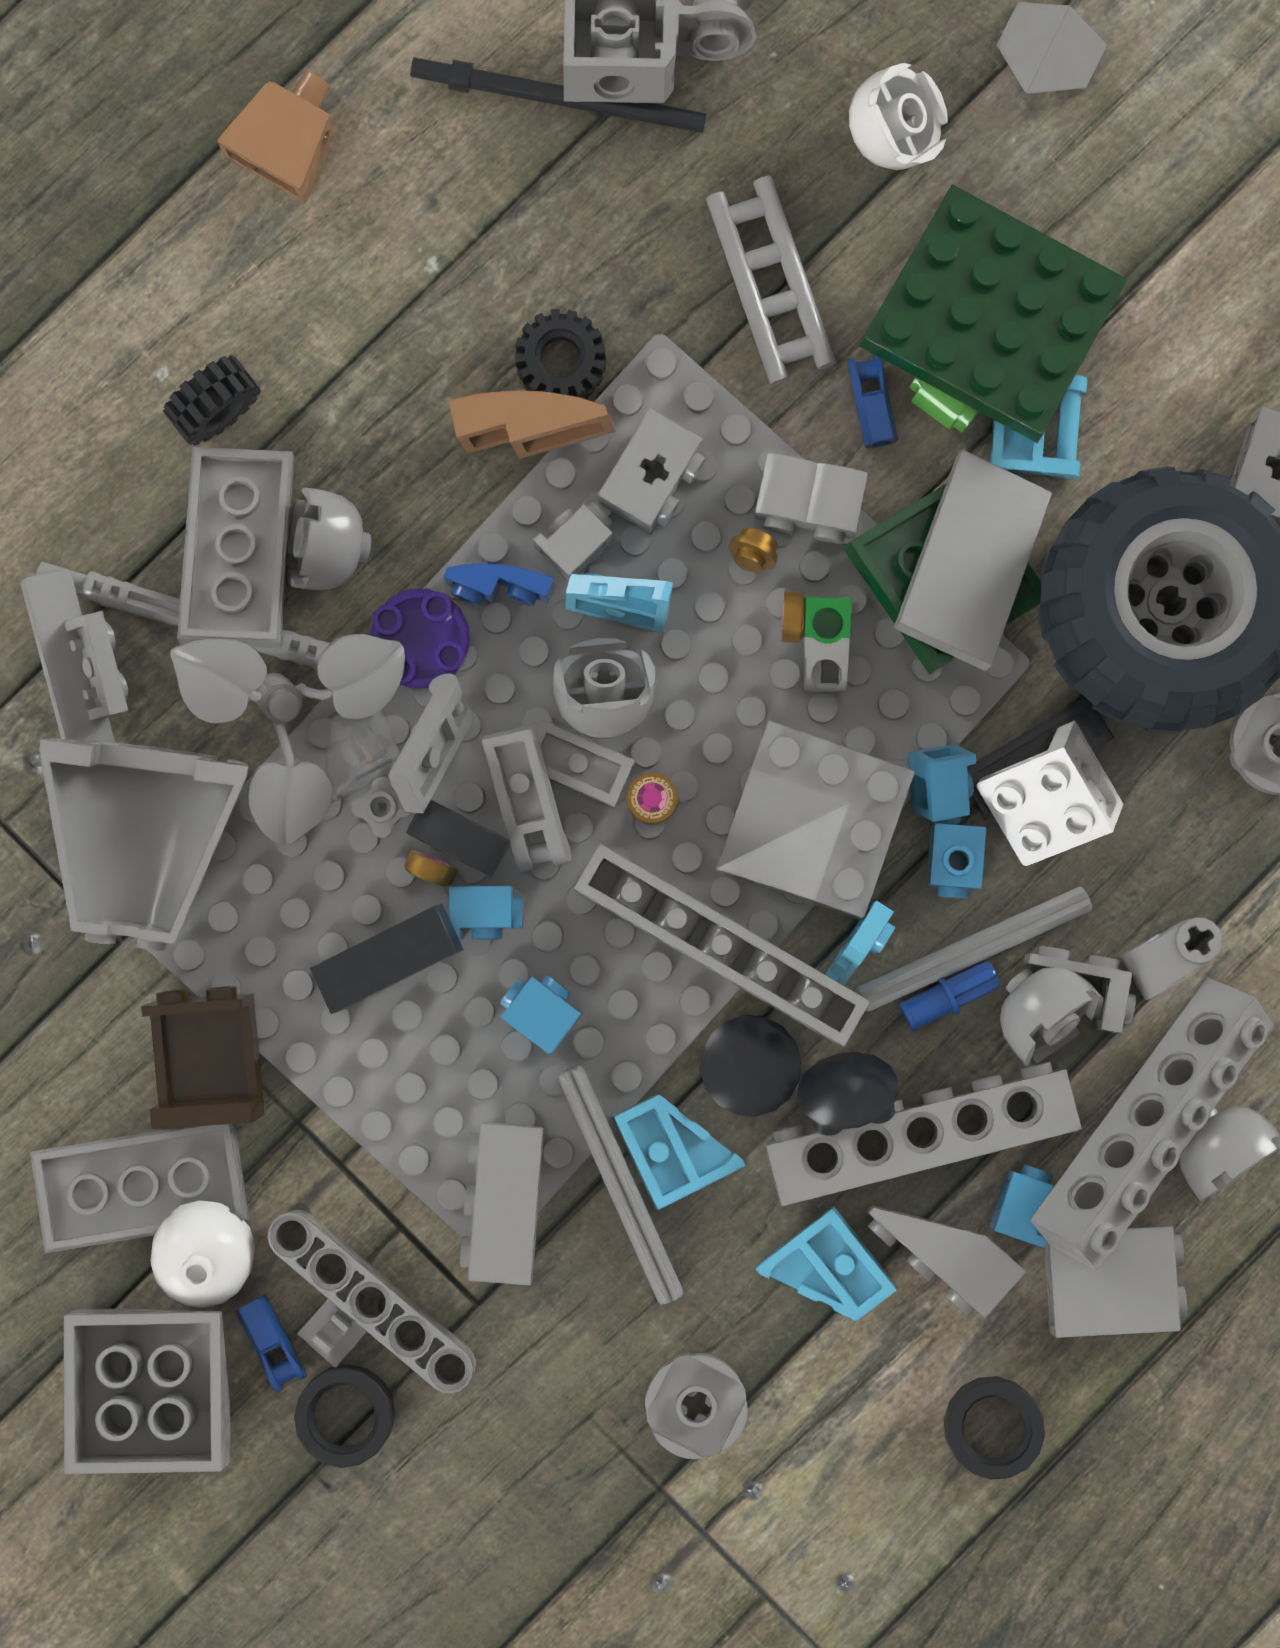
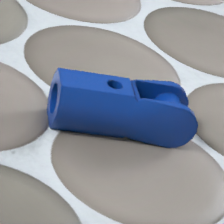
(873, 407)
(266, 1334)

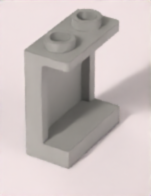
(1126, 1295)

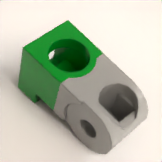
(826, 643)

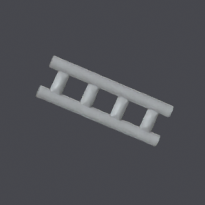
(783, 251)

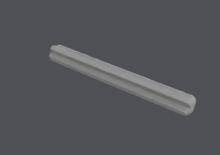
(975, 948)
(620, 1184)

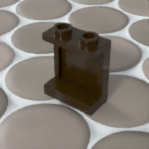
(205, 1058)

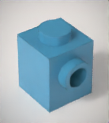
(955, 859)
(540, 1011)

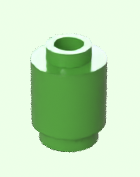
(941, 406)

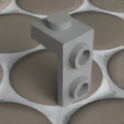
(1117, 1002)

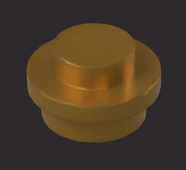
(754, 550)

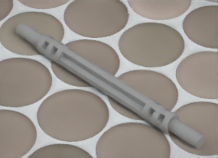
(165, 609)

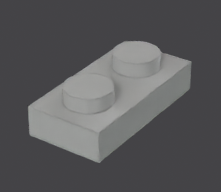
(583, 764)

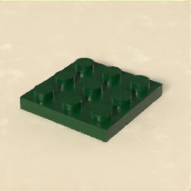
(888, 560)

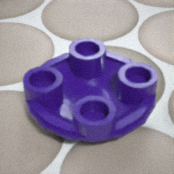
(429, 629)

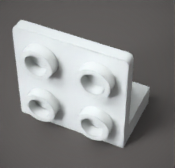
(1053, 798)

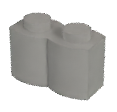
(810, 497)

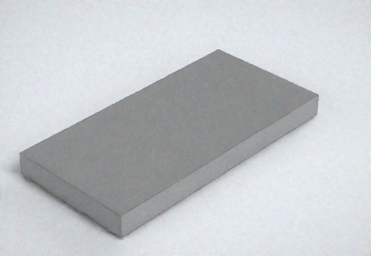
(236, 546)
(973, 560)
(134, 1183)

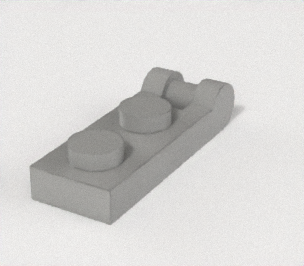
(431, 744)
(526, 797)

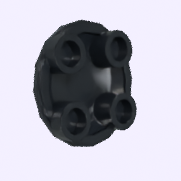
(750, 1065)
(848, 1092)

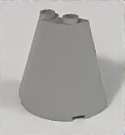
(135, 833)

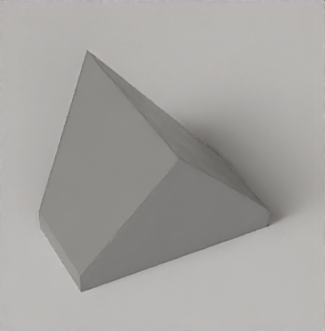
(1050, 48)

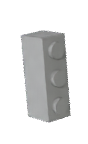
(503, 1203)

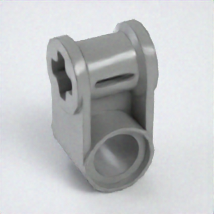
(1164, 959)

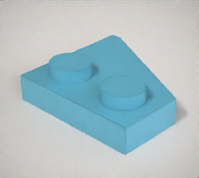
(621, 600)
(868, 935)
(671, 1151)
(831, 1266)

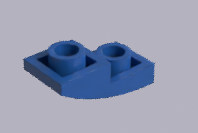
(484, 581)

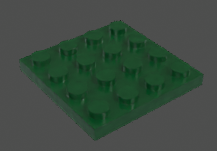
(993, 313)

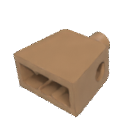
(283, 135)

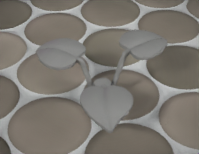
(224, 673)

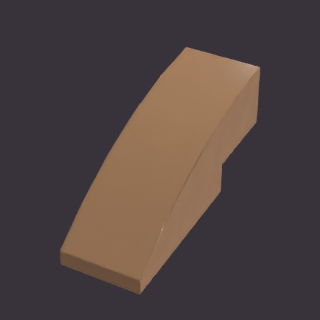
(527, 420)

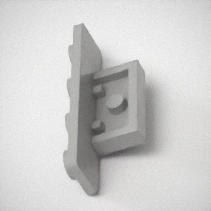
(75, 658)

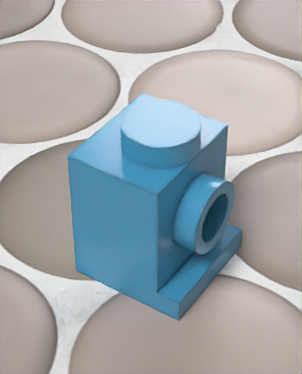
(941, 783)
(485, 910)
(1019, 1201)

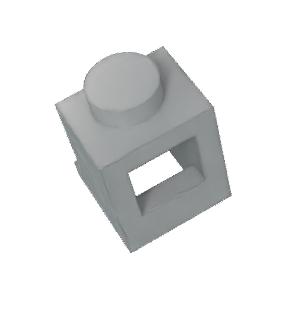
(576, 539)

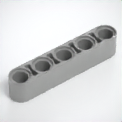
(346, 1296)

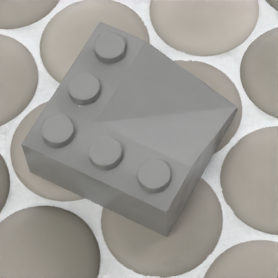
(815, 820)
(145, 1392)

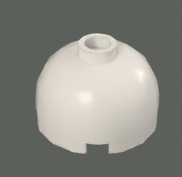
(898, 118)
(202, 1254)

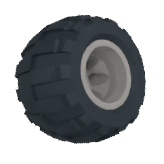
(1097, 631)

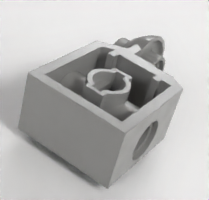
(631, 45)

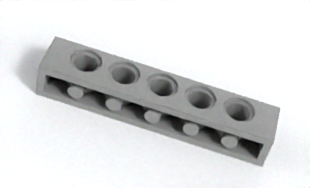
(721, 945)
(1051, 1116)
(1152, 1123)

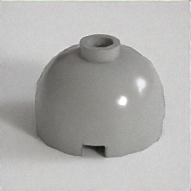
(325, 540)
(604, 687)
(1045, 1010)
(1226, 1149)

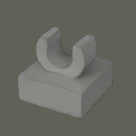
(332, 1333)

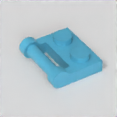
(1023, 456)

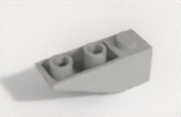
(961, 1257)

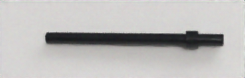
(463, 77)

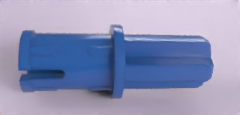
(949, 995)

